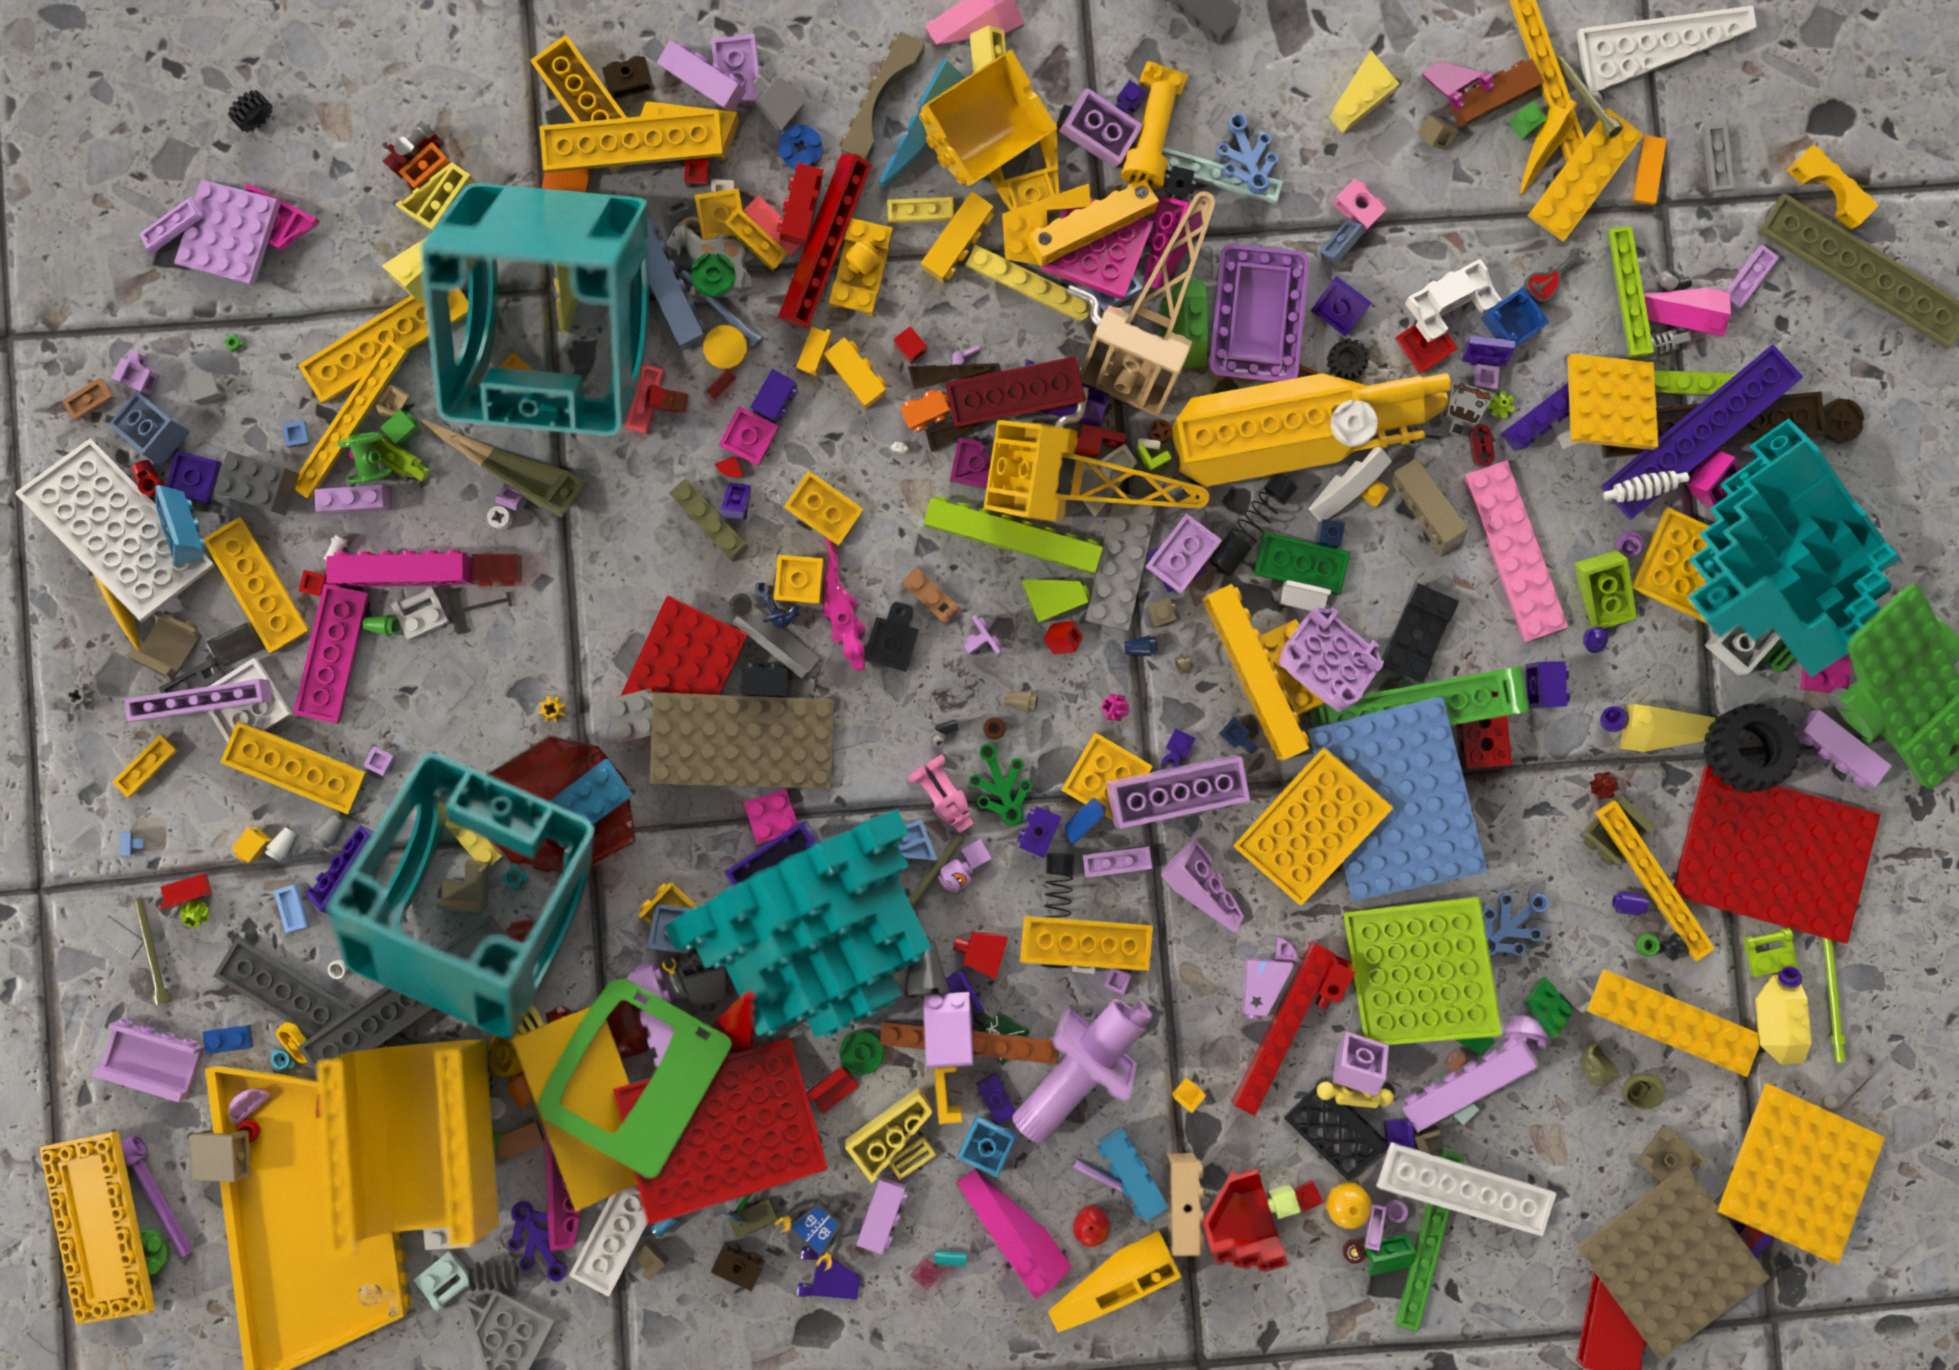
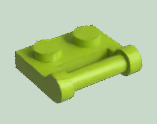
(1772, 959)

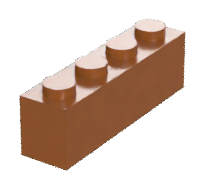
(1508, 87)

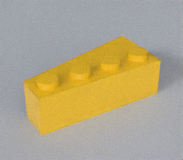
(728, 120)

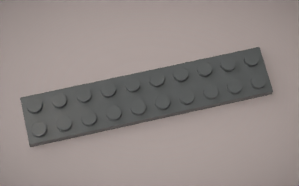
(284, 990)
(388, 1010)

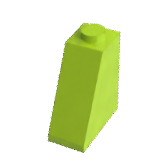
(1054, 597)

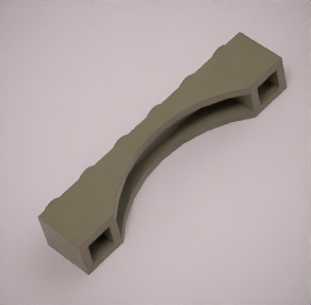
(902, 59)

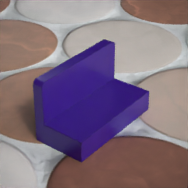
(959, 983)
(1399, 1132)

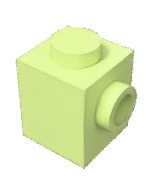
(1283, 1201)

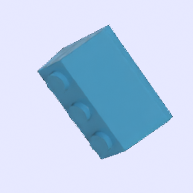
(179, 525)

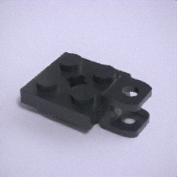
(896, 628)

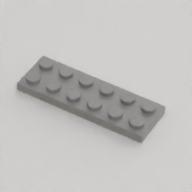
(1121, 564)

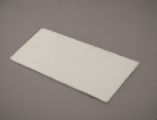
(1563, 432)

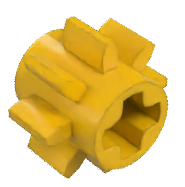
(547, 712)

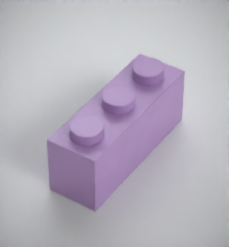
(352, 499)
(882, 1215)

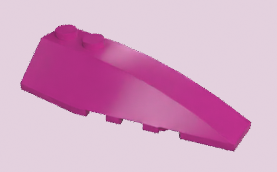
(561, 1216)
(1018, 1236)

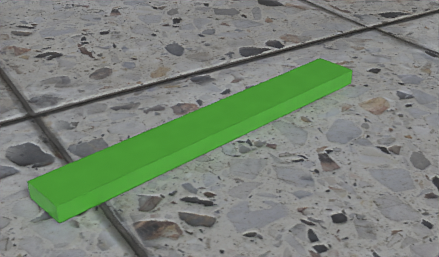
(1425, 1260)

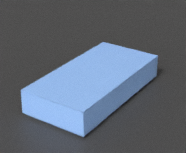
(291, 908)

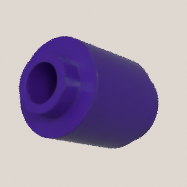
(1630, 903)

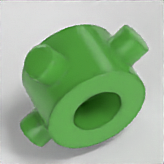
(233, 343)

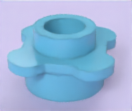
(276, 1060)

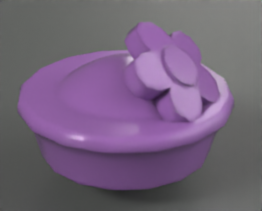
(1630, 544)

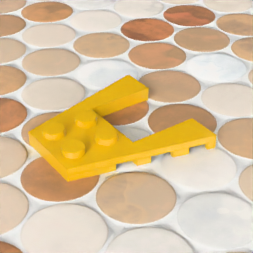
(1032, 186)
(1023, 220)

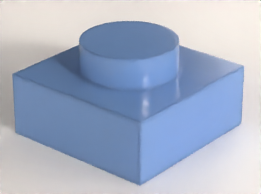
(296, 434)

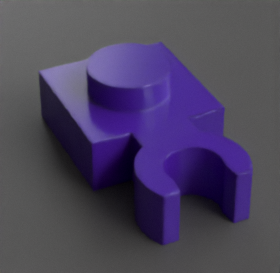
(1130, 97)
(1178, 745)

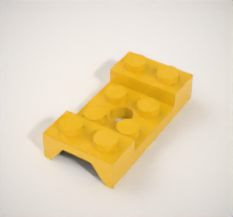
(861, 290)

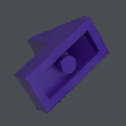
(736, 501)

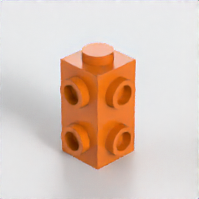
(930, 408)

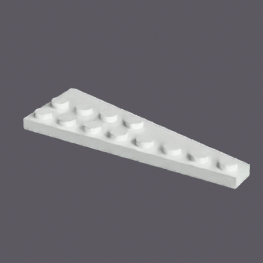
(1633, 48)

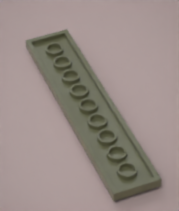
(1863, 269)

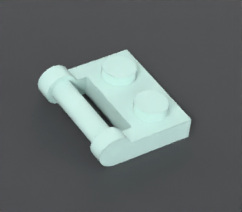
(438, 1275)

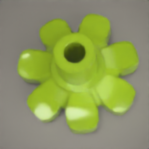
(1501, 405)

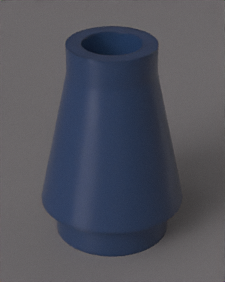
(1142, 646)

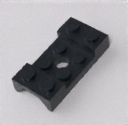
(1427, 611)

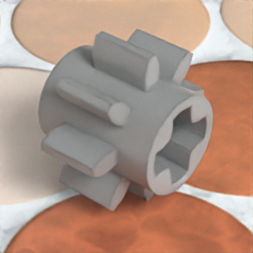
(84, 701)

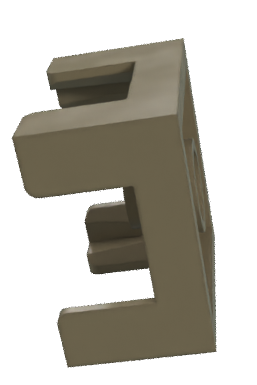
(1667, 1155)

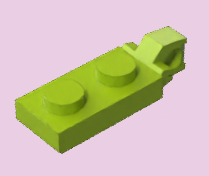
(400, 460)

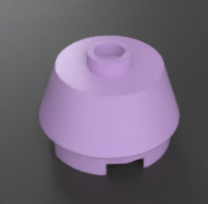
(1527, 1028)

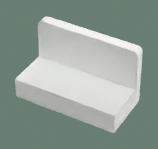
(1303, 596)

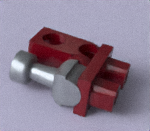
(407, 148)

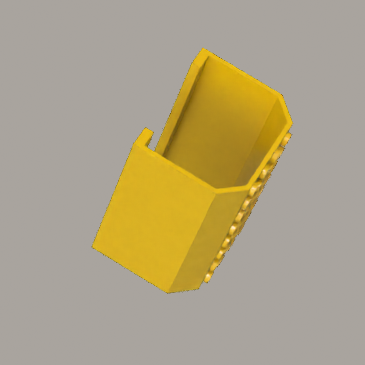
(408, 1142)

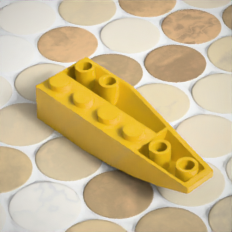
(1117, 1282)

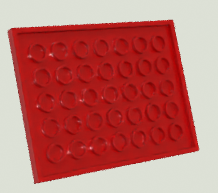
(1777, 857)
(740, 1140)

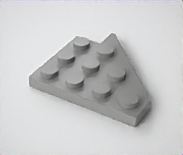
(508, 1331)

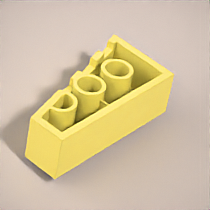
(407, 271)
(886, 1134)

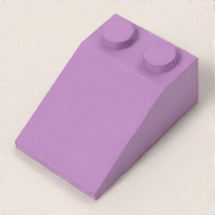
(948, 1030)

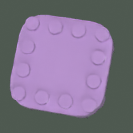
(1331, 659)

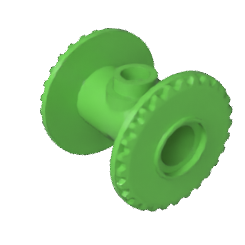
(365, 457)

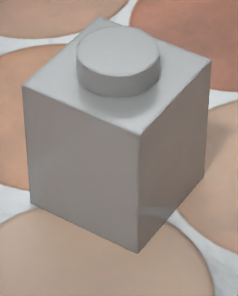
(207, 388)

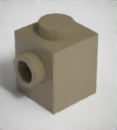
(1162, 612)

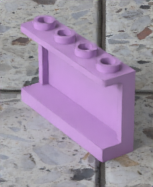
(150, 1061)

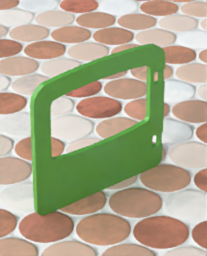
(668, 1100)

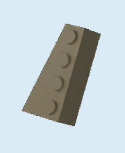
(1429, 507)

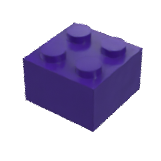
(1547, 684)

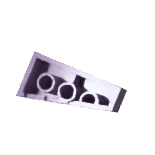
(659, 1032)

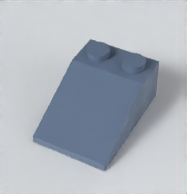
(148, 428)

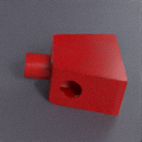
(982, 951)
(1340, 976)

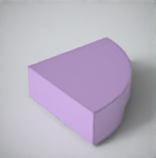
(1285, 951)

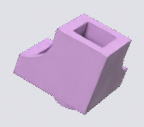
(136, 373)

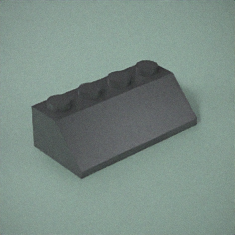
(1212, 17)

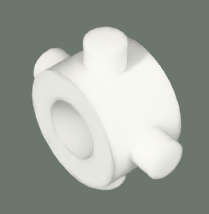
(899, 447)

